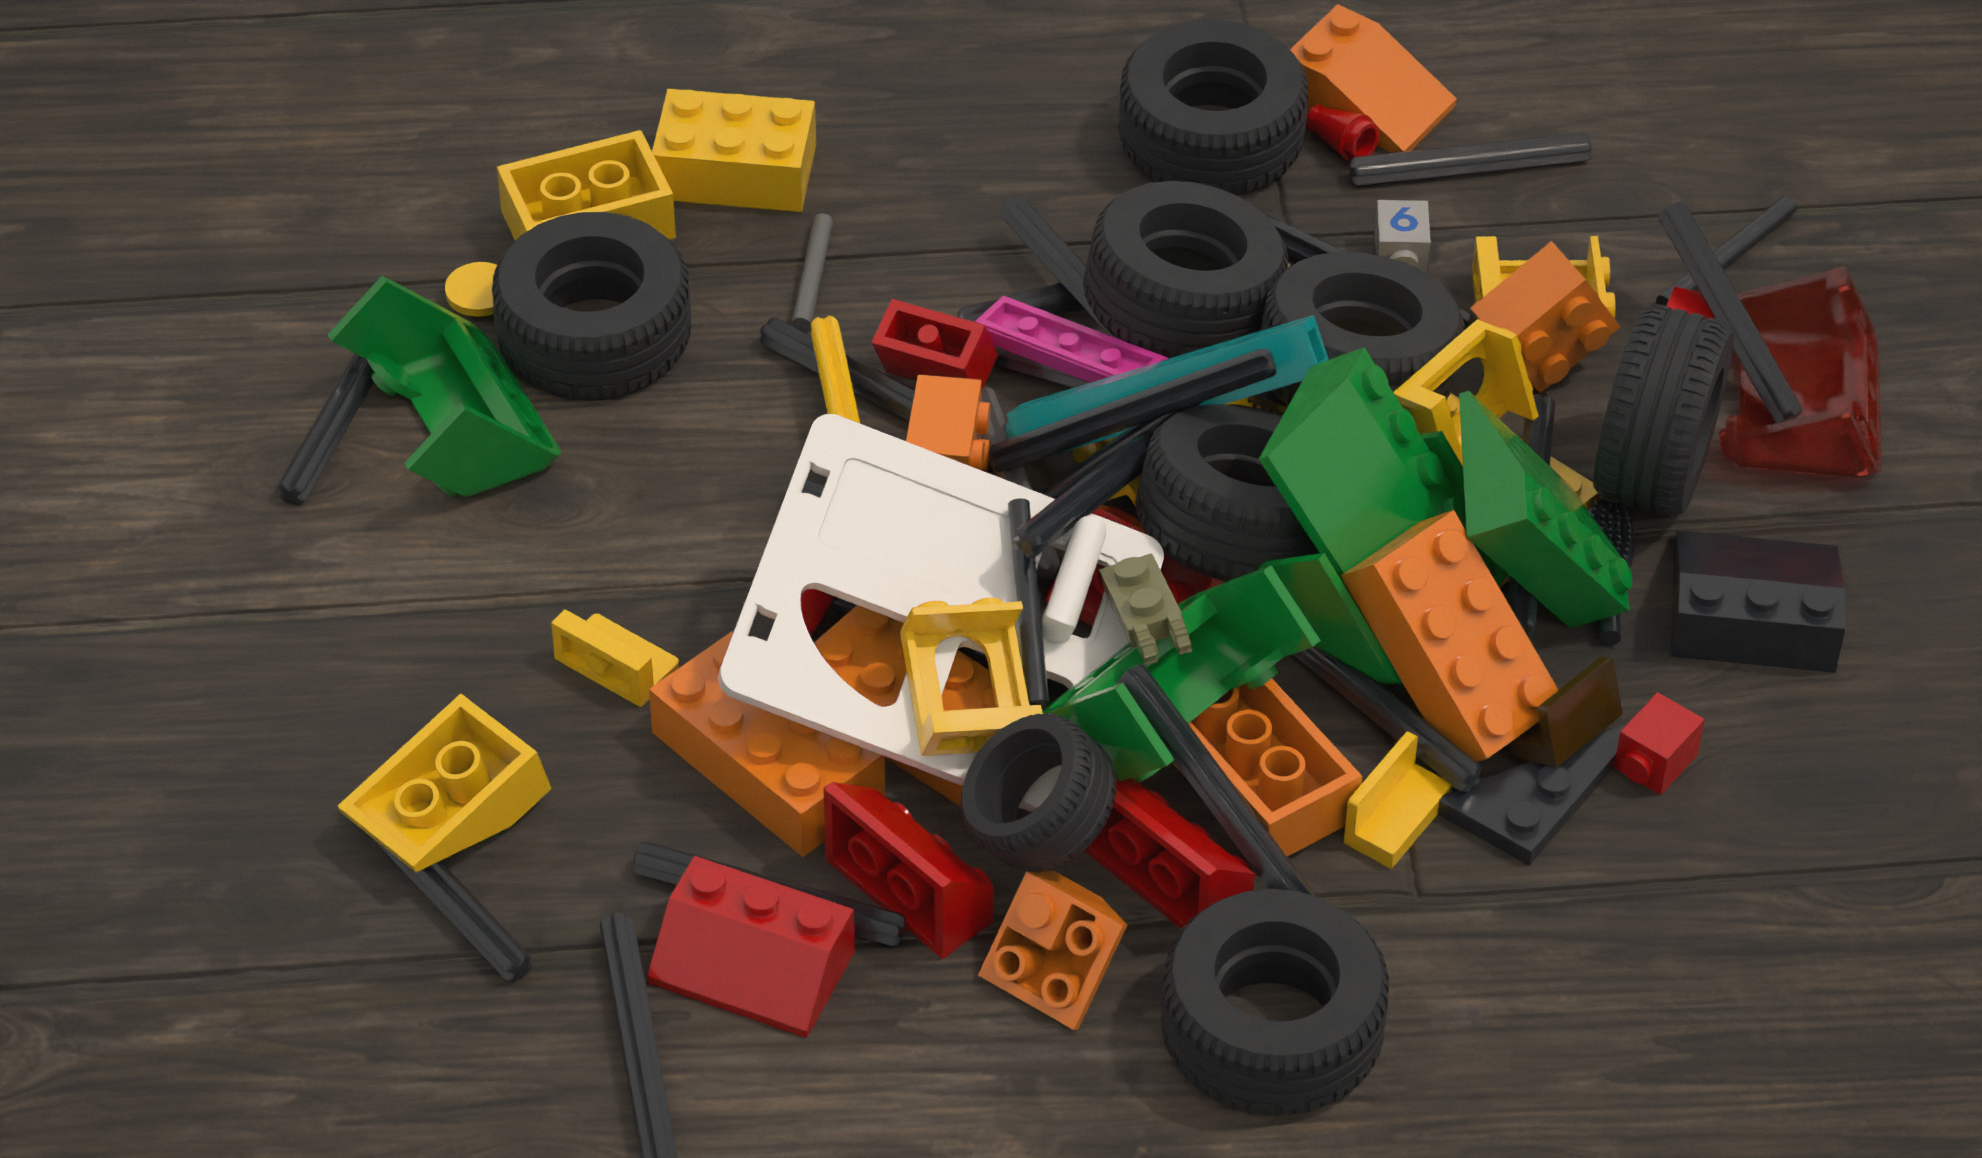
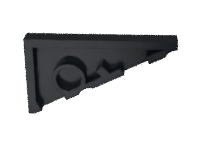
(1532, 801)

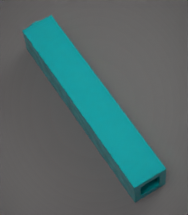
(1294, 349)

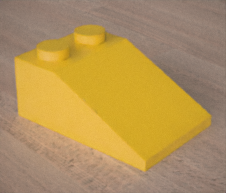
(448, 787)

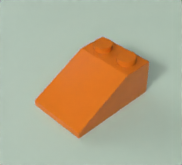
(1365, 71)

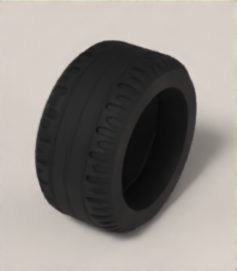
(1069, 815)

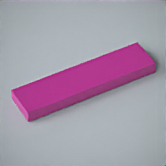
(1061, 342)

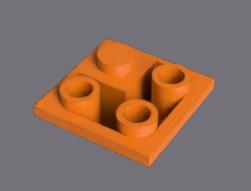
(1054, 946)

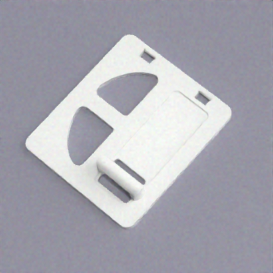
(891, 536)

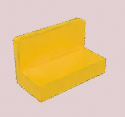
(610, 655)
(1393, 805)

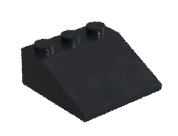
(1757, 601)

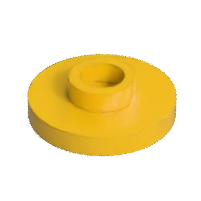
(470, 289)

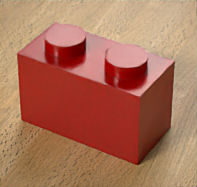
(933, 344)

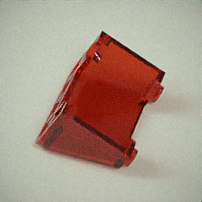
(1832, 364)

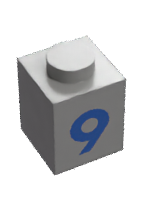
(1403, 232)

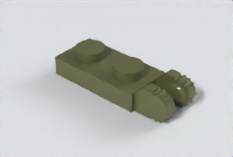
(1145, 606)

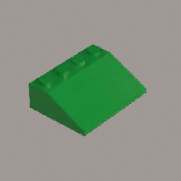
(1355, 462)
(1536, 523)

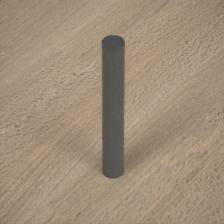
(812, 272)

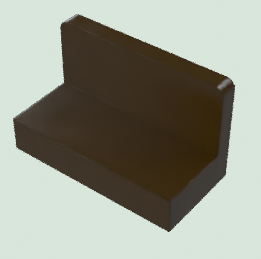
(1572, 716)

